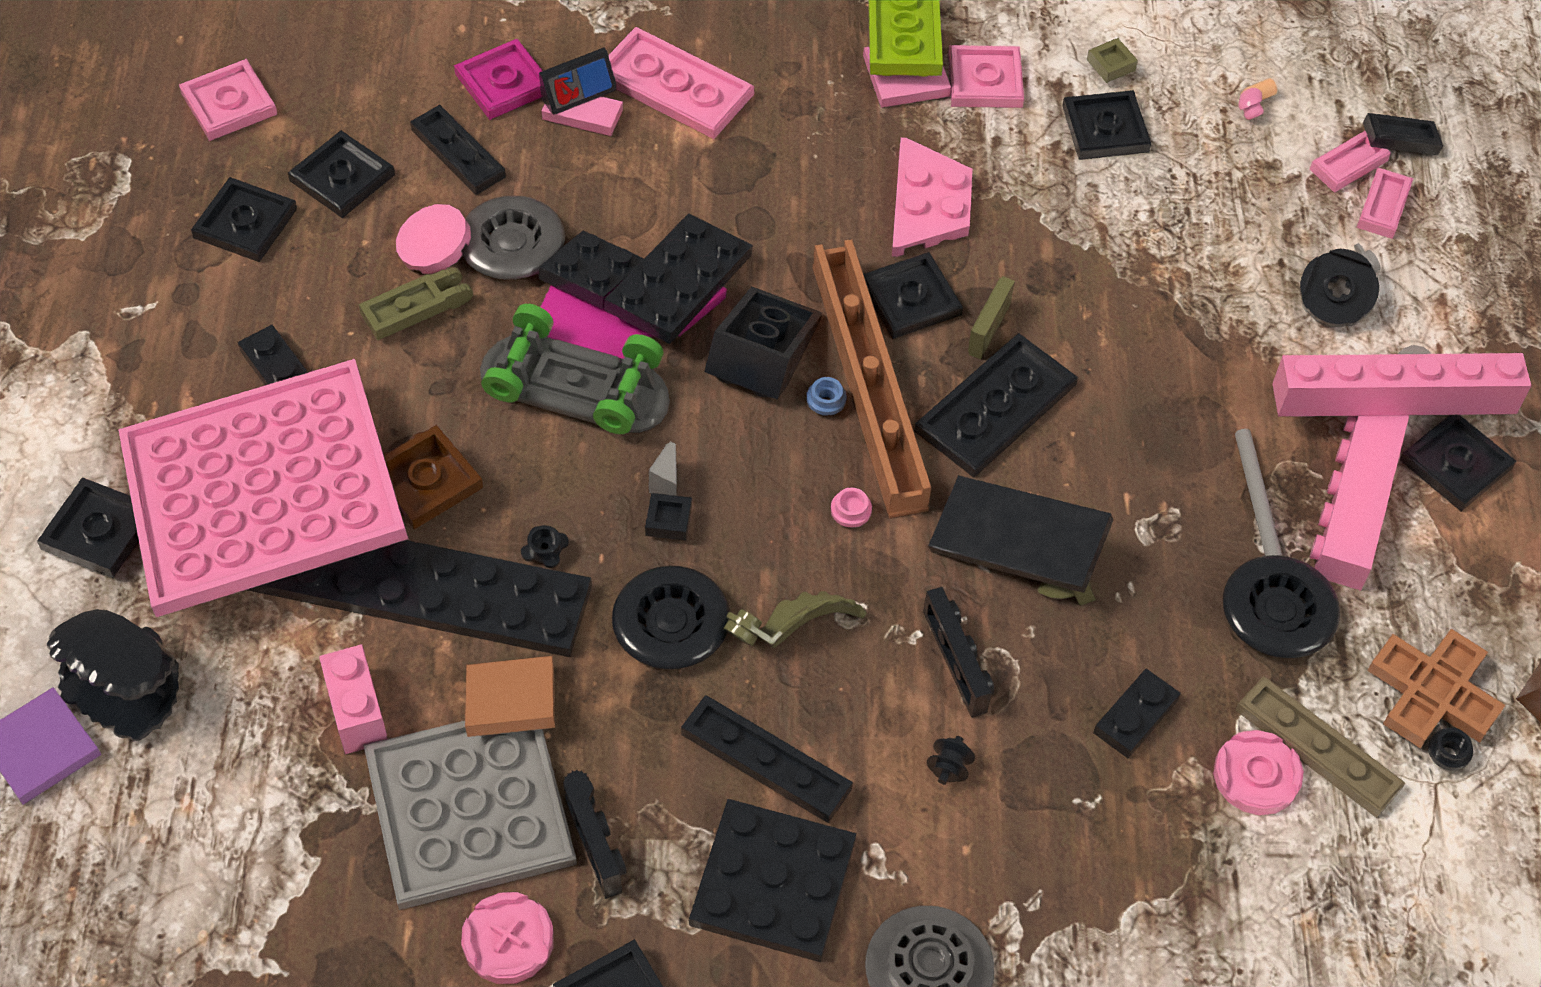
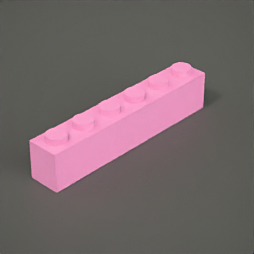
(1401, 384)
(1359, 498)

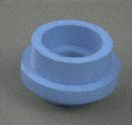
(828, 388)

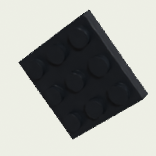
(773, 880)

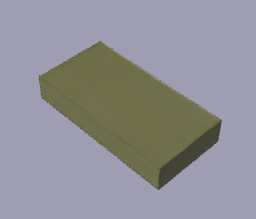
(990, 317)

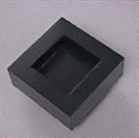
(668, 516)

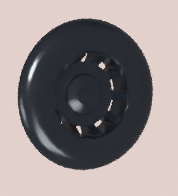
(1276, 617)
(672, 631)

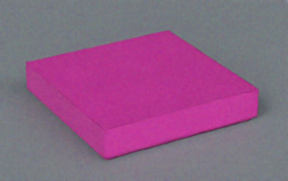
(501, 78)

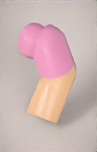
(1253, 95)

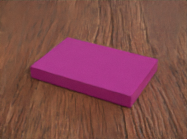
(587, 324)

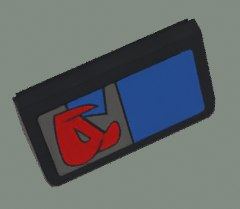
(577, 81)

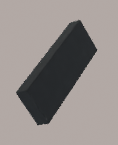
(458, 149)

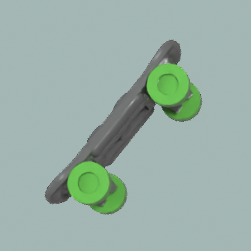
(574, 379)

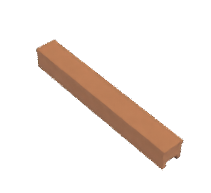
(872, 381)

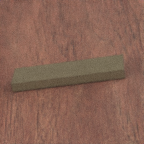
(1321, 747)

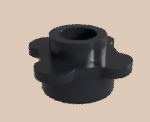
(543, 536)

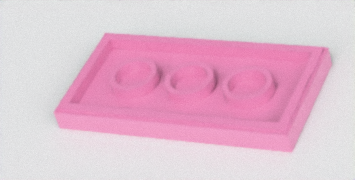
(677, 83)

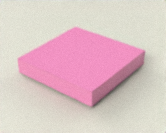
(985, 76)
(907, 88)
(228, 99)

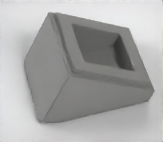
(664, 472)

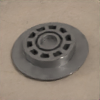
(512, 247)
(930, 950)

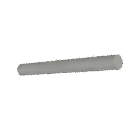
(1257, 492)

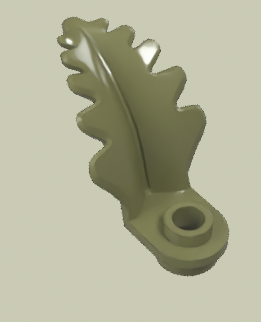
(789, 617)

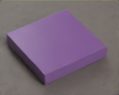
(42, 745)

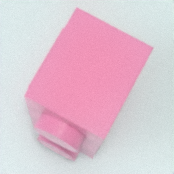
(353, 698)

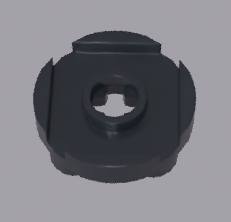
(1359, 278)

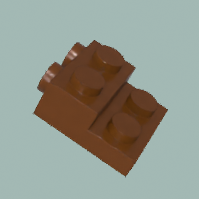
(429, 476)

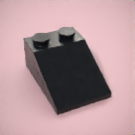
(761, 342)

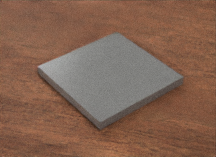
(466, 811)

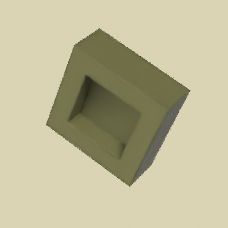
(1112, 60)

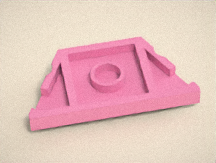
(930, 198)

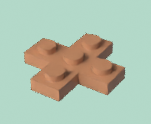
(1436, 688)

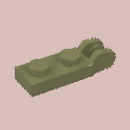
(415, 302)

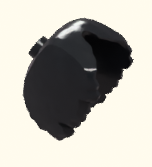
(115, 672)

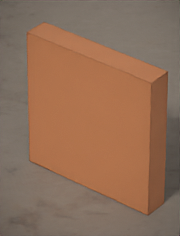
(510, 696)

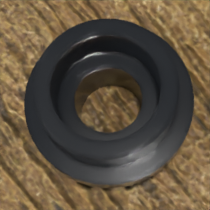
(1453, 739)

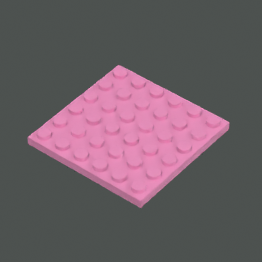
(258, 487)

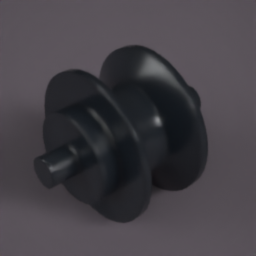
(950, 760)

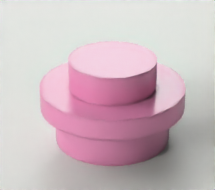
(851, 507)

